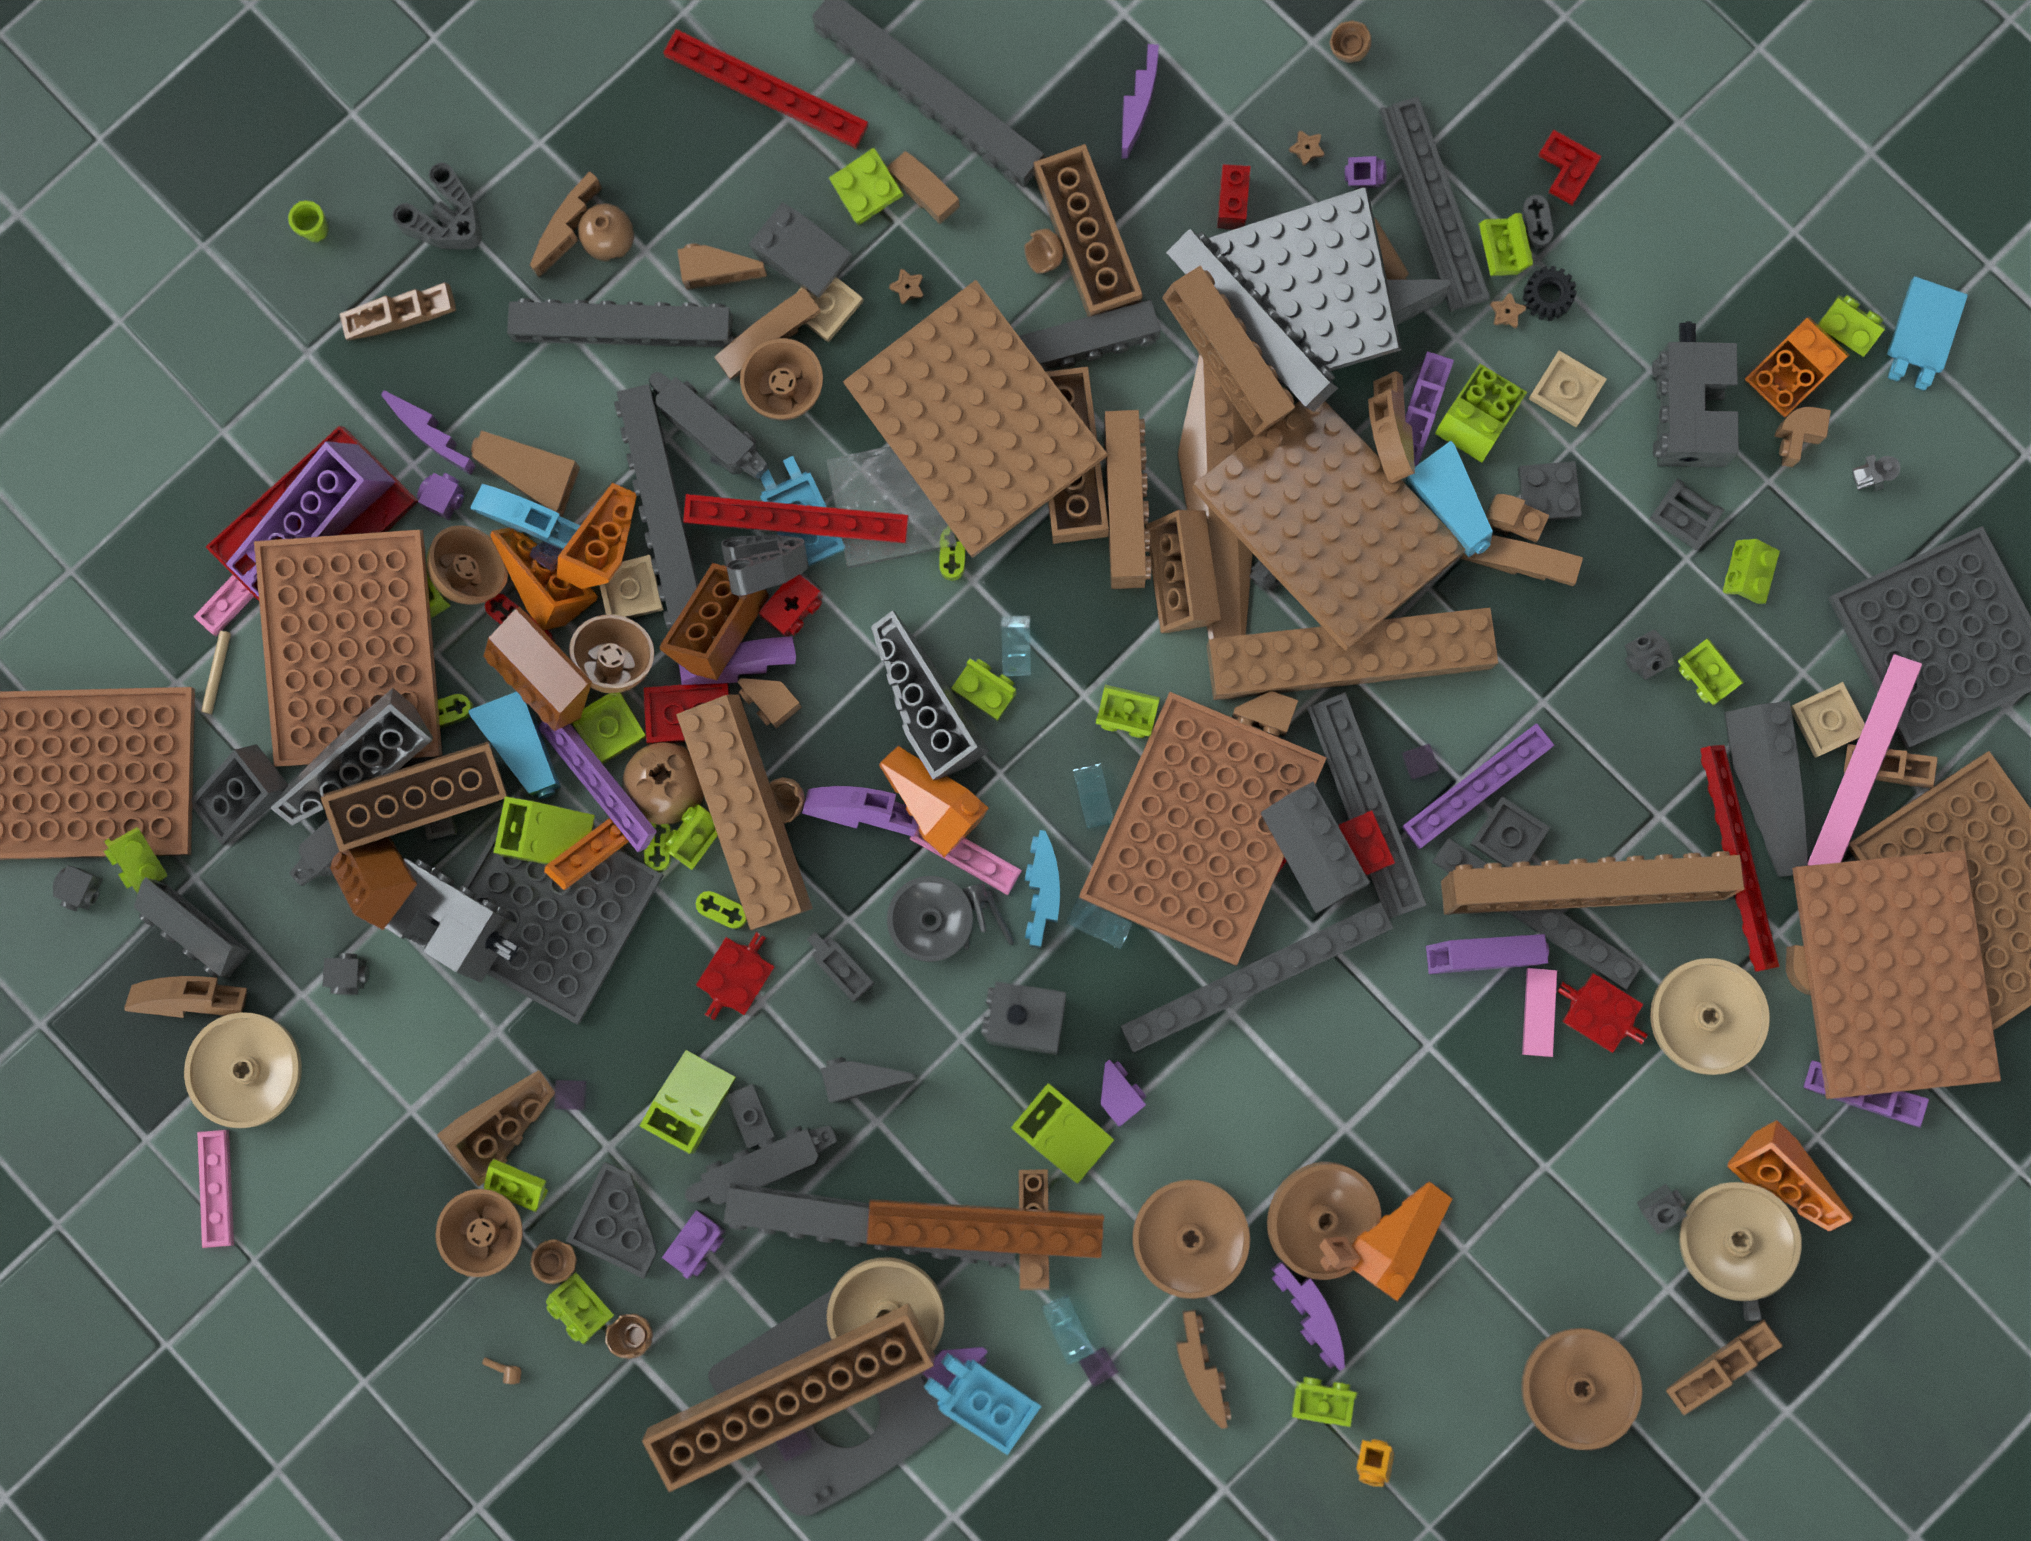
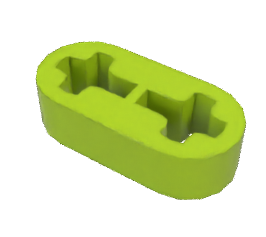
(959, 554)
(453, 717)
(651, 850)
(724, 903)

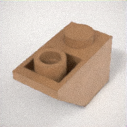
(771, 698)
(1268, 711)

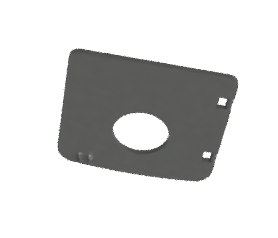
(828, 1471)

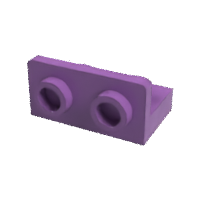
(694, 1244)

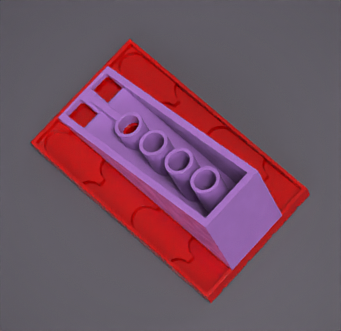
(326, 494)

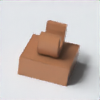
(1338, 1253)

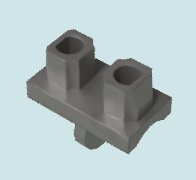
(1875, 472)

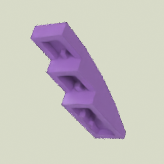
(1137, 106)
(1426, 399)
(423, 426)
(749, 658)
(1894, 1105)

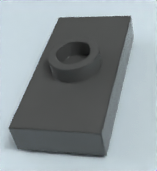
(750, 1116)

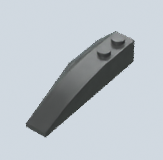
(927, 705)
(368, 748)
(1769, 772)

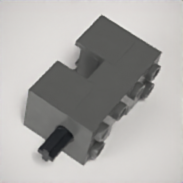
(1686, 378)
(453, 924)
(1024, 1017)

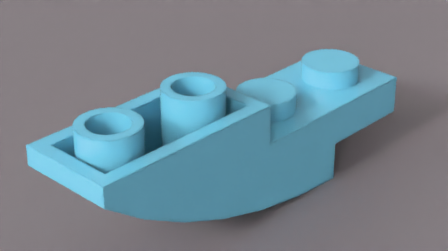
(524, 516)
(1044, 877)

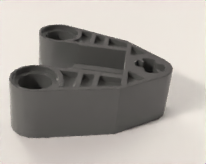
(428, 231)
(762, 561)

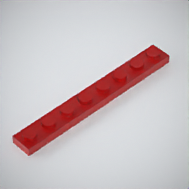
(766, 89)
(796, 519)
(1735, 841)

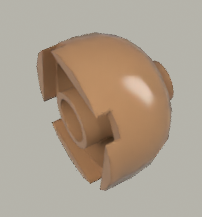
(606, 232)

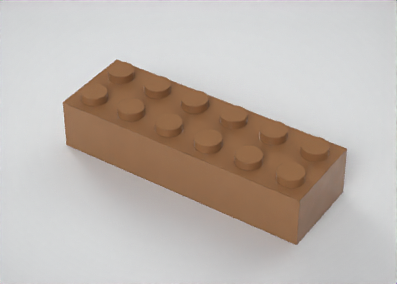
(1087, 231)
(1228, 350)
(1125, 499)
(1080, 508)
(414, 796)

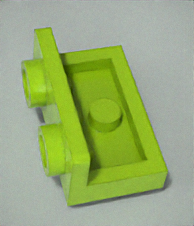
(1506, 245)
(1852, 324)
(1751, 570)
(1709, 672)
(1127, 711)
(692, 837)
(134, 859)
(1323, 1403)

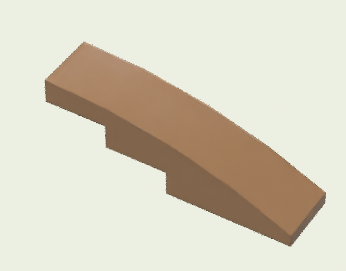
(559, 233)
(397, 312)
(777, 324)
(1529, 559)
(1723, 1367)

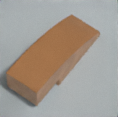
(924, 187)
(1904, 768)

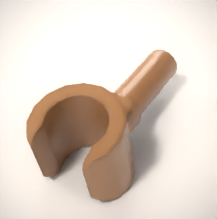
(511, 1373)

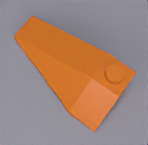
(600, 541)
(545, 596)
(940, 806)
(1782, 1166)
(1399, 1242)

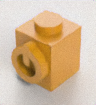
(1375, 1462)

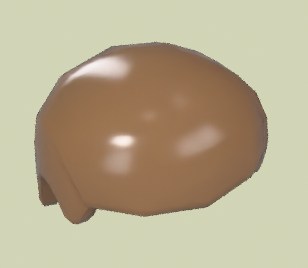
(1350, 41)
(1044, 251)
(788, 797)
(553, 1261)
(629, 1336)

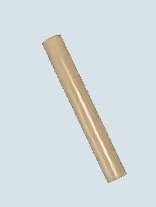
(216, 672)

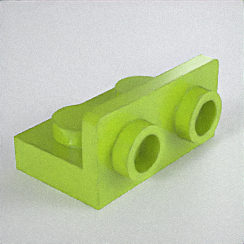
(984, 688)
(516, 1185)
(578, 1309)

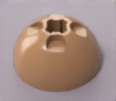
(774, 367)
(466, 565)
(612, 652)
(662, 797)
(463, 1236)

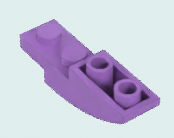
(857, 804)
(1320, 1323)

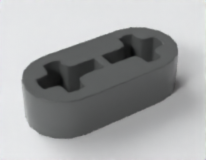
(1543, 220)

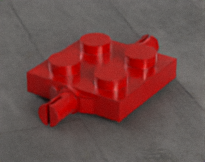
(735, 976)
(1602, 1012)

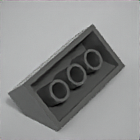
(1314, 847)
(190, 928)

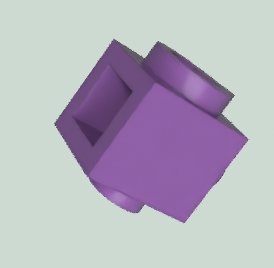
(1365, 172)
(440, 495)

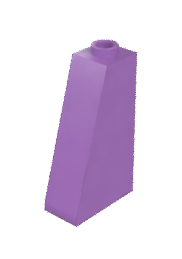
(1487, 953)

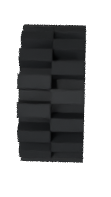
(1554, 278)

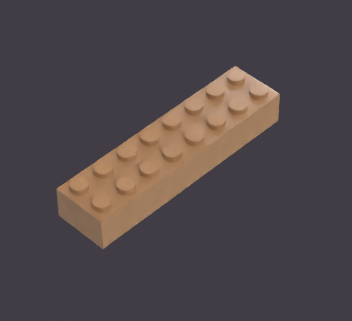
(744, 811)

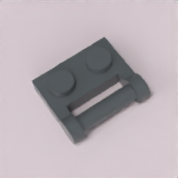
(1681, 520)

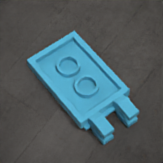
(1925, 330)
(801, 491)
(984, 1403)

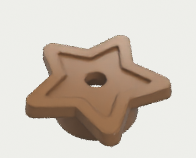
(1304, 154)
(907, 294)
(1501, 316)

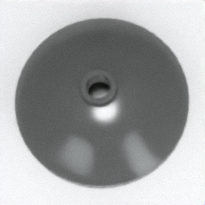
(915, 903)

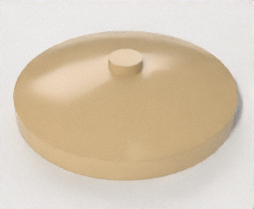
(1709, 1016)
(242, 1070)
(1740, 1241)
(881, 1287)

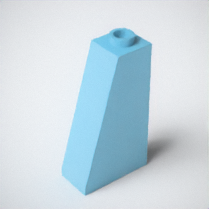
(1449, 494)
(516, 737)

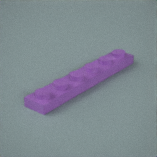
(601, 785)
(1477, 786)

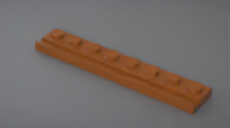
(985, 1228)

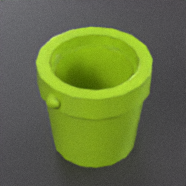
(308, 221)

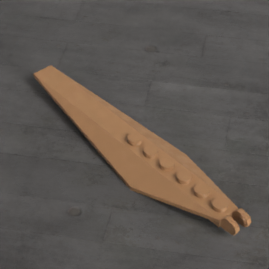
(1209, 436)

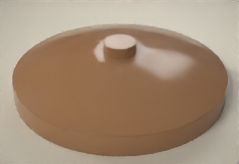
(1317, 1205)
(1191, 1239)
(1581, 1388)

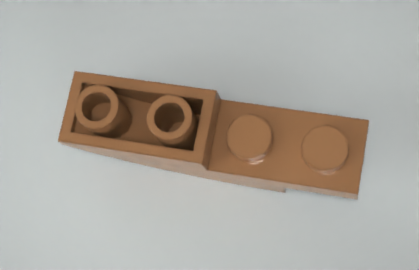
(1390, 430)
(185, 993)
(1033, 1195)
(1204, 1381)

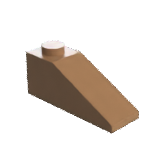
(711, 266)

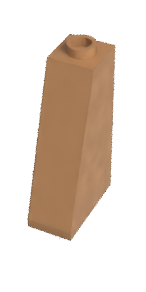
(531, 471)

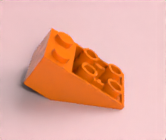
(1797, 366)

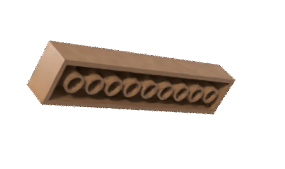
(1386, 653)
(1591, 884)
(789, 1397)

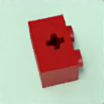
(1233, 196)
(797, 591)

